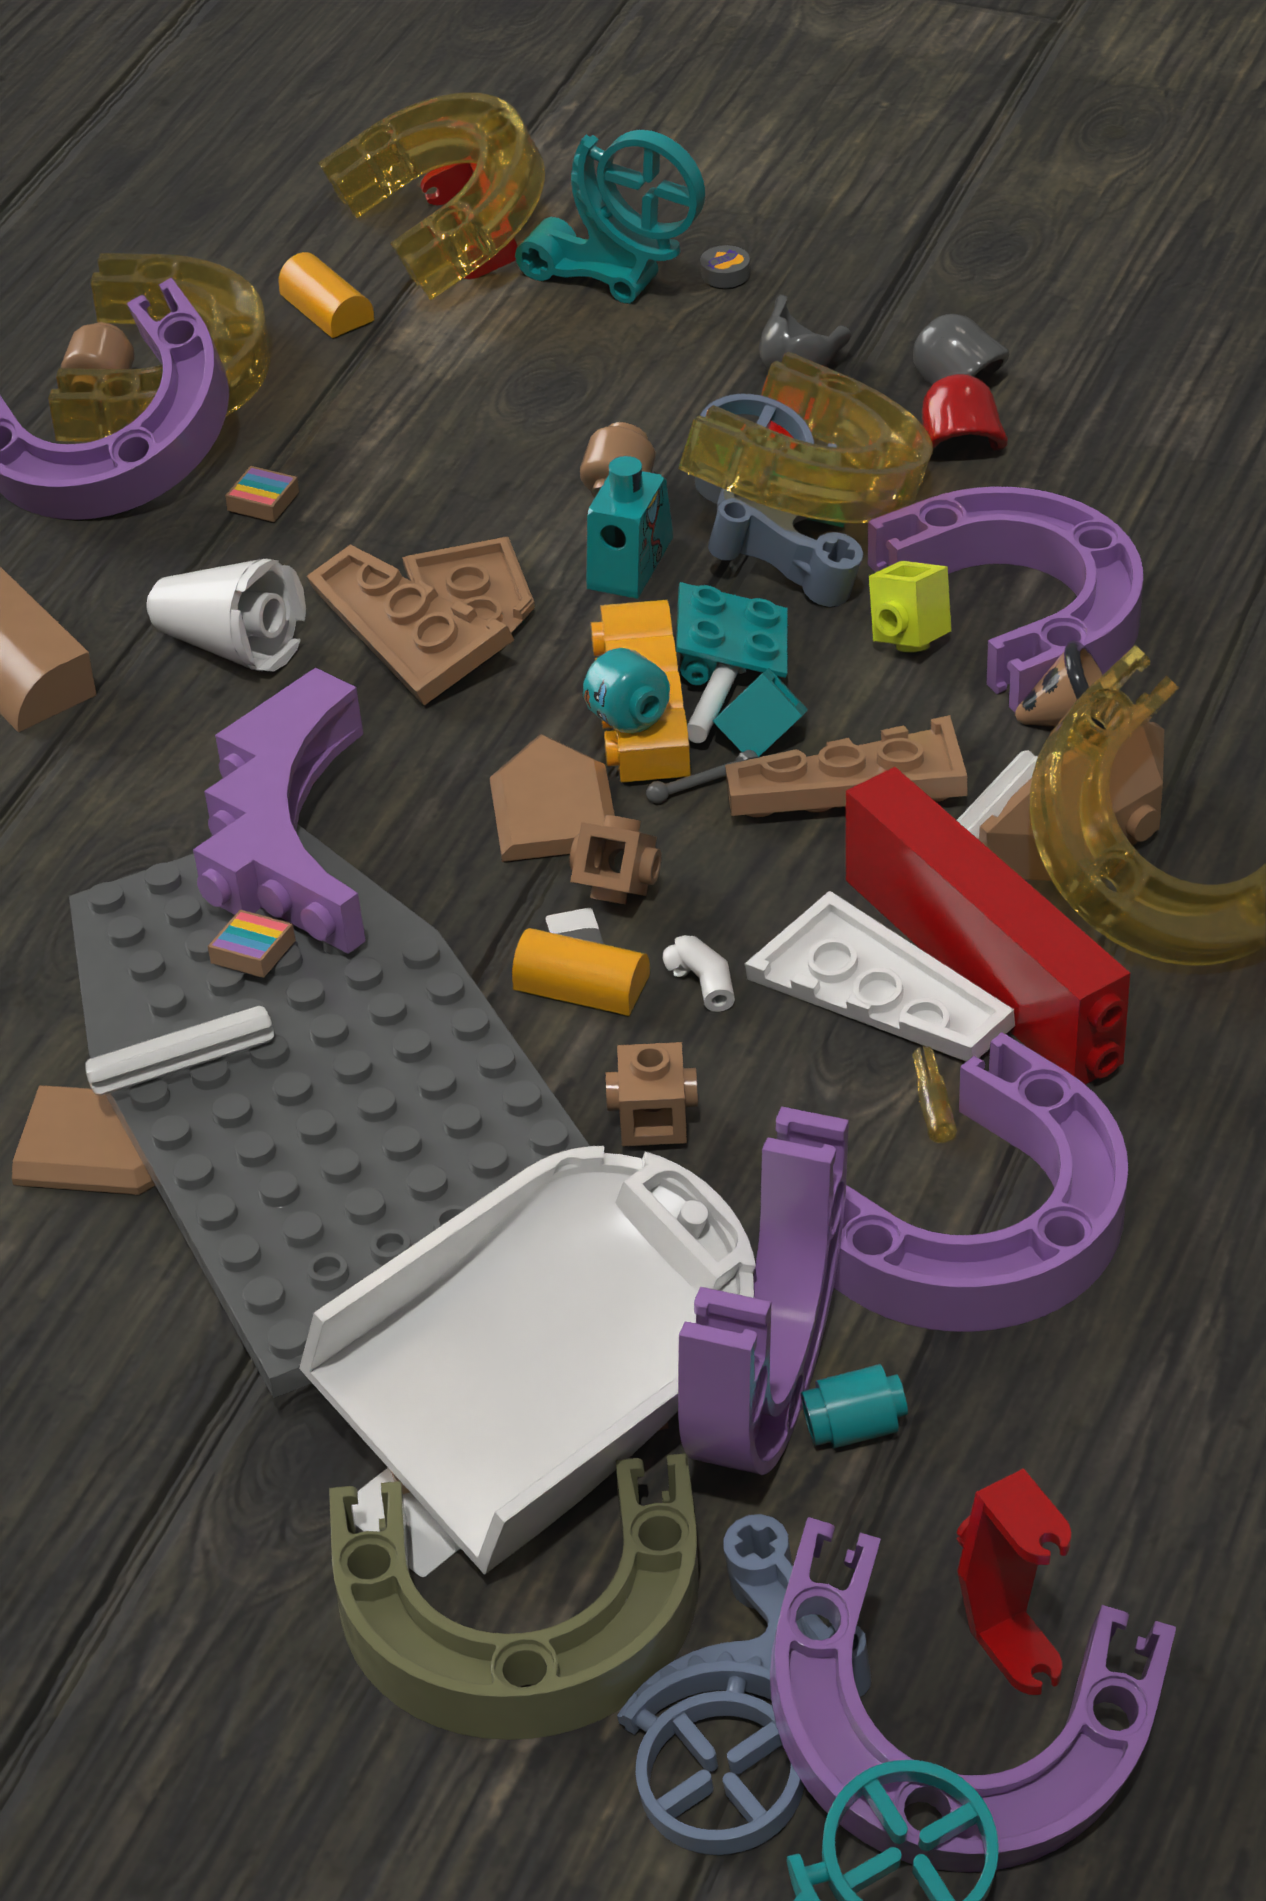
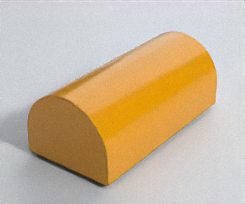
(323, 295)
(579, 971)

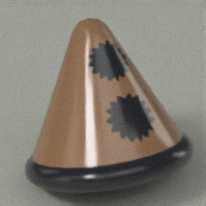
(1060, 687)

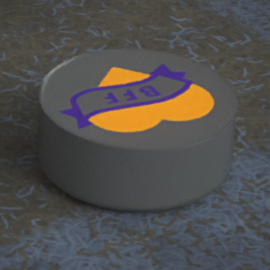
(725, 266)

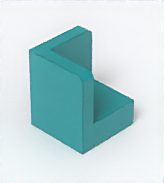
(760, 714)

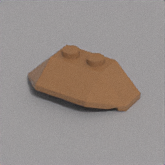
(1134, 795)

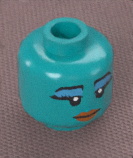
(626, 690)

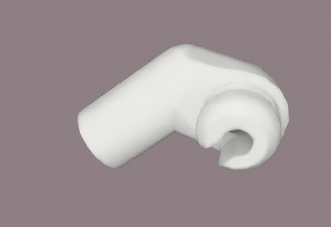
(711, 968)

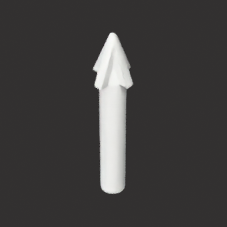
(712, 701)

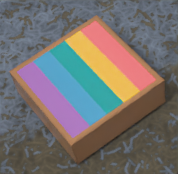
(262, 493)
(251, 943)

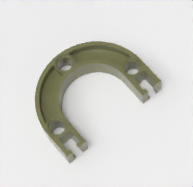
(474, 1677)

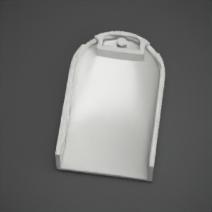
(529, 1339)

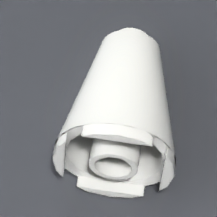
(233, 611)

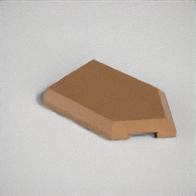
(479, 575)
(545, 798)
(77, 1145)

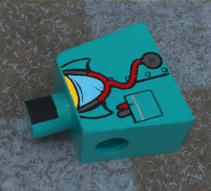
(630, 510)

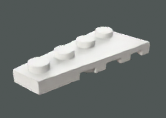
(878, 978)

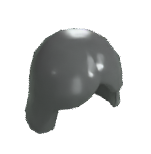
(786, 335)
(956, 346)

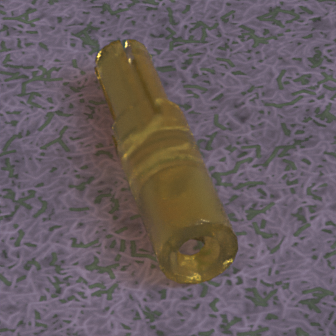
(934, 1098)

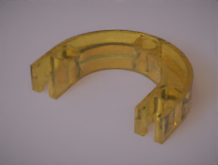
(434, 135)
(103, 401)
(867, 475)
(1084, 842)

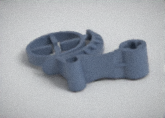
(821, 566)
(759, 1575)

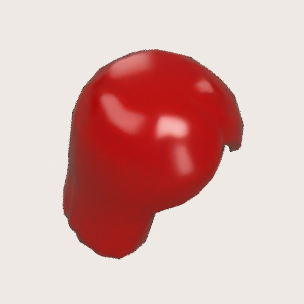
(962, 407)

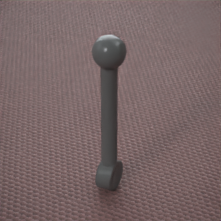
(658, 792)

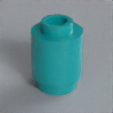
(854, 1407)

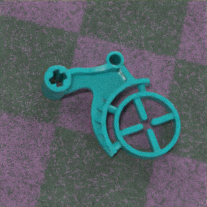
(620, 241)
(870, 1786)

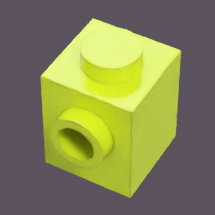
(910, 605)

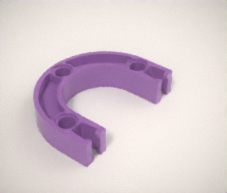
(145, 455)
(1033, 532)
(1018, 1270)
(756, 1354)
(1032, 1805)

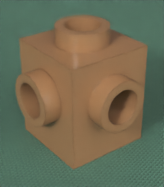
(594, 857)
(647, 1081)

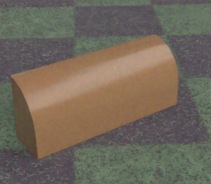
(39, 661)

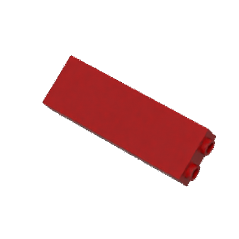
(986, 924)

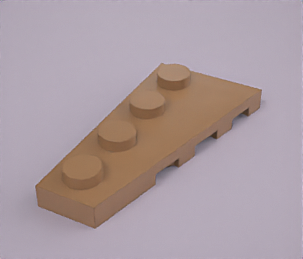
(407, 623)
(820, 781)

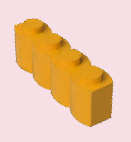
(663, 747)

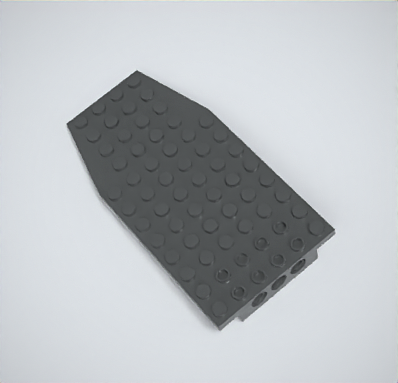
(339, 1137)

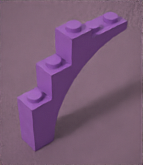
(255, 809)

